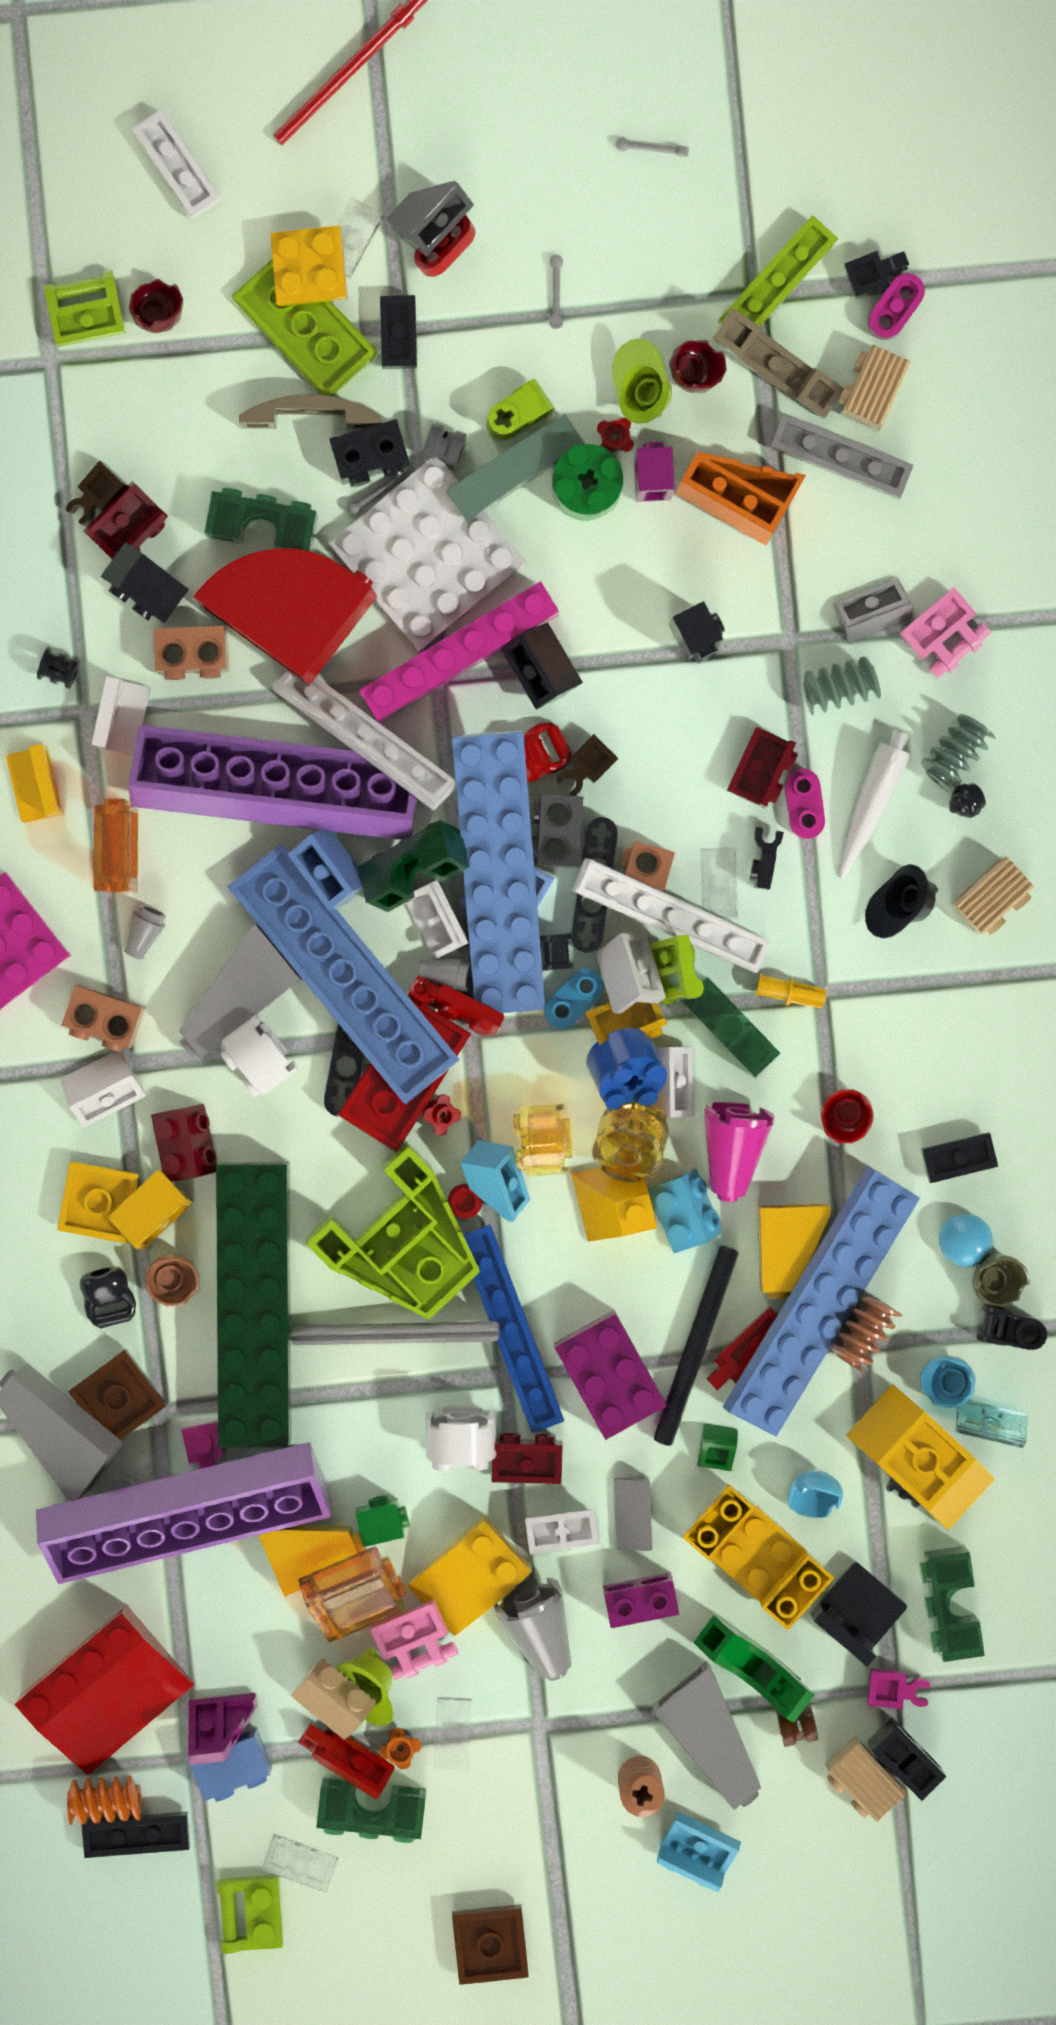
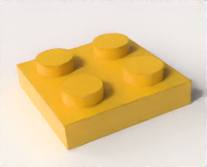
(309, 265)
(91, 1197)

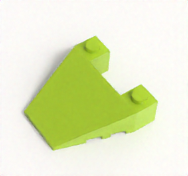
(410, 1249)

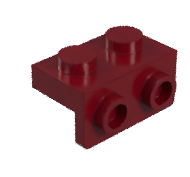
(126, 519)
(762, 767)
(184, 1142)
(527, 1459)

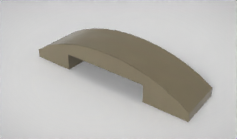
(776, 364)
(265, 414)

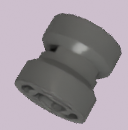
(444, 444)

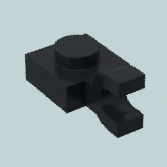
(870, 273)
(763, 869)

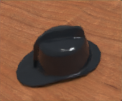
(900, 901)

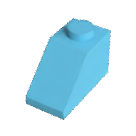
(495, 1178)

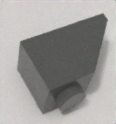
(430, 215)

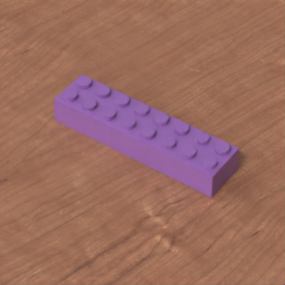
(267, 783)
(182, 1513)

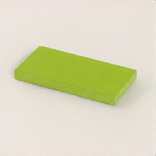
(310, 335)

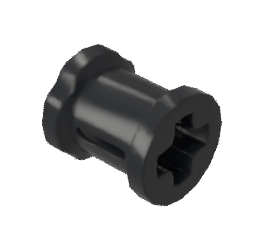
(556, 952)

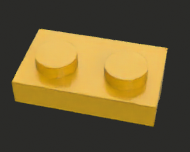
(639, 1016)

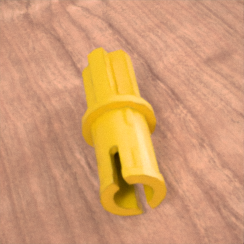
(790, 991)

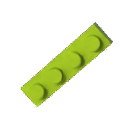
(784, 272)

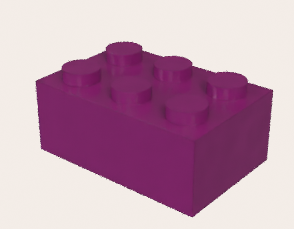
(609, 1374)

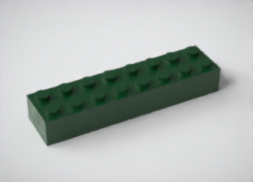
(253, 1304)

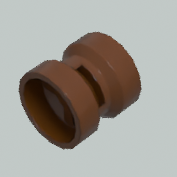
(789, 1731)

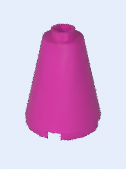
(734, 1146)

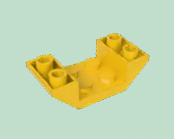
(920, 1456)
(759, 1556)

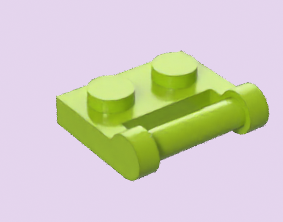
(88, 319)
(674, 957)
(261, 1911)

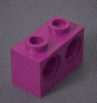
(654, 472)
(640, 1600)

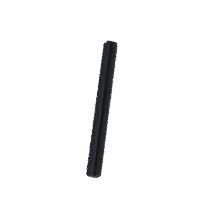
(696, 1345)

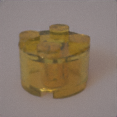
(544, 1140)
(631, 1141)

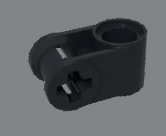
(1009, 1328)

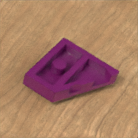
(217, 1725)

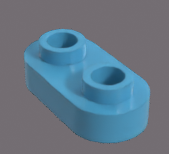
(571, 996)

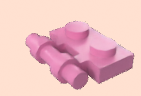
(938, 624)
(410, 1630)

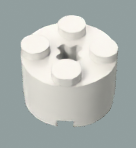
(258, 1056)
(460, 1438)

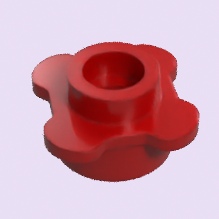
(621, 427)
(435, 1108)

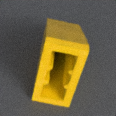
(787, 1244)
(306, 1549)

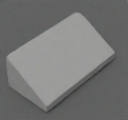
(873, 610)
(633, 1513)

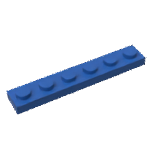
(515, 1334)

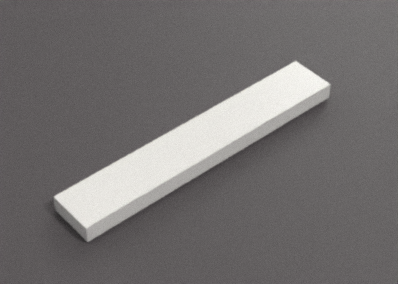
(367, 738)
(670, 915)

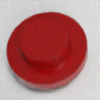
(464, 1202)

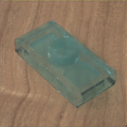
(992, 1423)

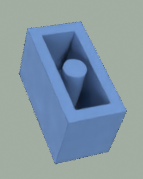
(328, 868)
(245, 1765)

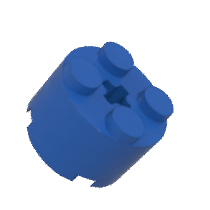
(626, 1068)

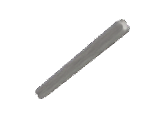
(395, 1333)

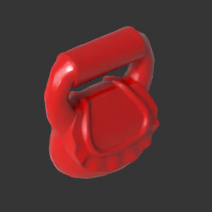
(536, 757)

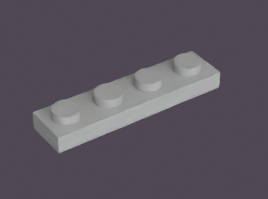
(841, 456)

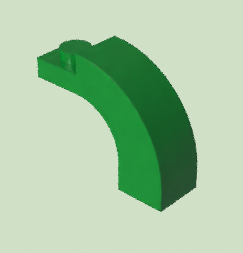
(755, 1666)

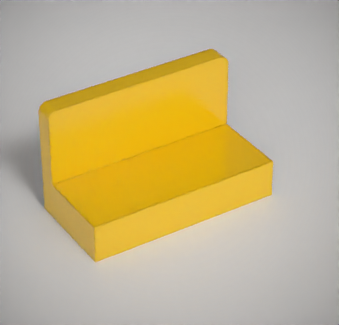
(34, 784)
(150, 1210)

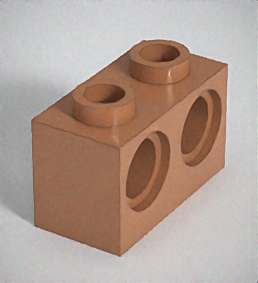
(191, 641)
(656, 878)
(105, 1009)

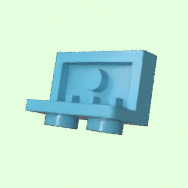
(685, 1211)
(697, 1851)

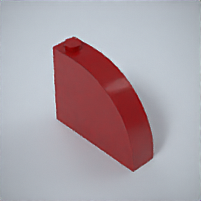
(289, 605)

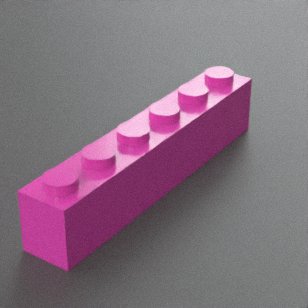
(458, 652)

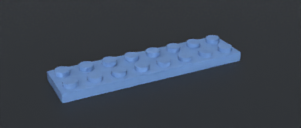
(501, 870)
(344, 975)
(821, 1302)

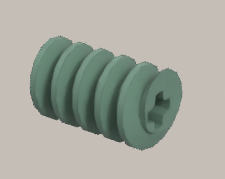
(840, 684)
(956, 751)

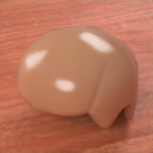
(172, 1280)

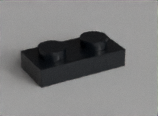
(398, 332)
(959, 1157)

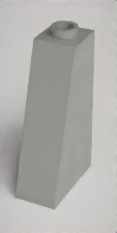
(244, 987)
(57, 1430)
(706, 1730)

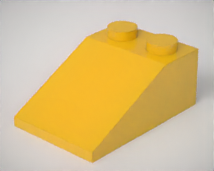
(471, 1575)

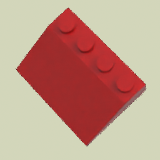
(104, 1691)

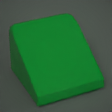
(717, 1447)

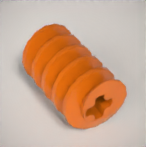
(104, 1800)

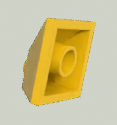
(612, 1206)

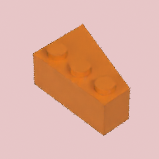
(739, 493)

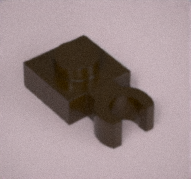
(99, 490)
(590, 761)

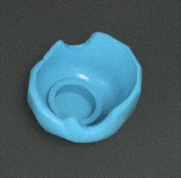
(966, 1240)
(948, 1381)
(814, 1494)

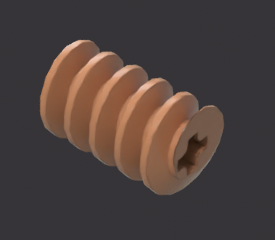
(865, 1332)
(641, 1786)

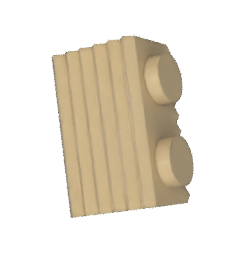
(875, 386)
(993, 896)
(333, 1698)
(865, 1779)

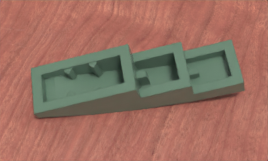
(514, 467)

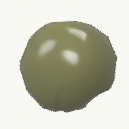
(1000, 1280)

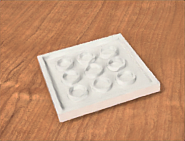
(425, 554)

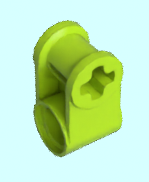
(523, 407)

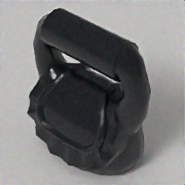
(104, 1288)

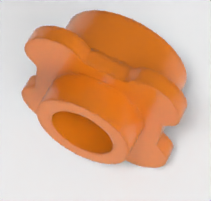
(403, 1758)

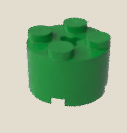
(578, 464)

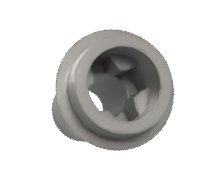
(144, 930)
(449, 972)

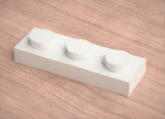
(177, 164)

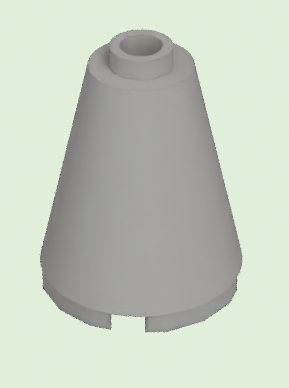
(538, 1626)

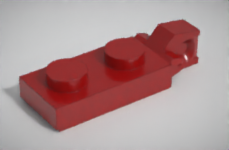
(455, 1006)
(738, 1353)
(348, 1760)

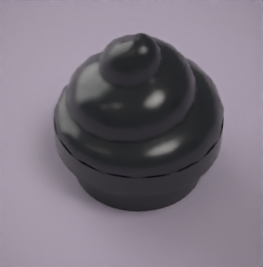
(967, 800)

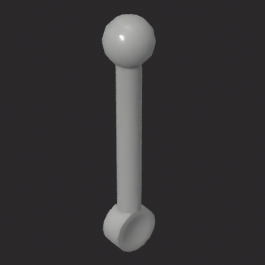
(623, 144)
(556, 320)
(354, 507)

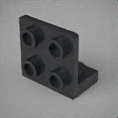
(858, 1612)

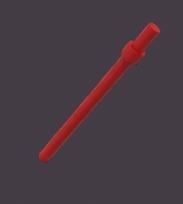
(400, 18)

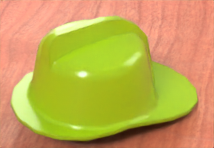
(640, 381)
(375, 1679)

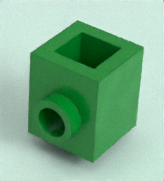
(381, 1520)

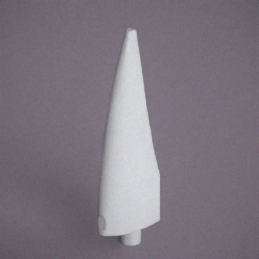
(874, 796)

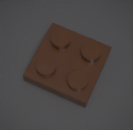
(119, 1395)
(490, 1944)

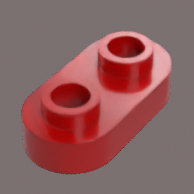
(447, 250)

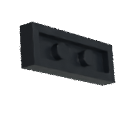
(148, 1835)

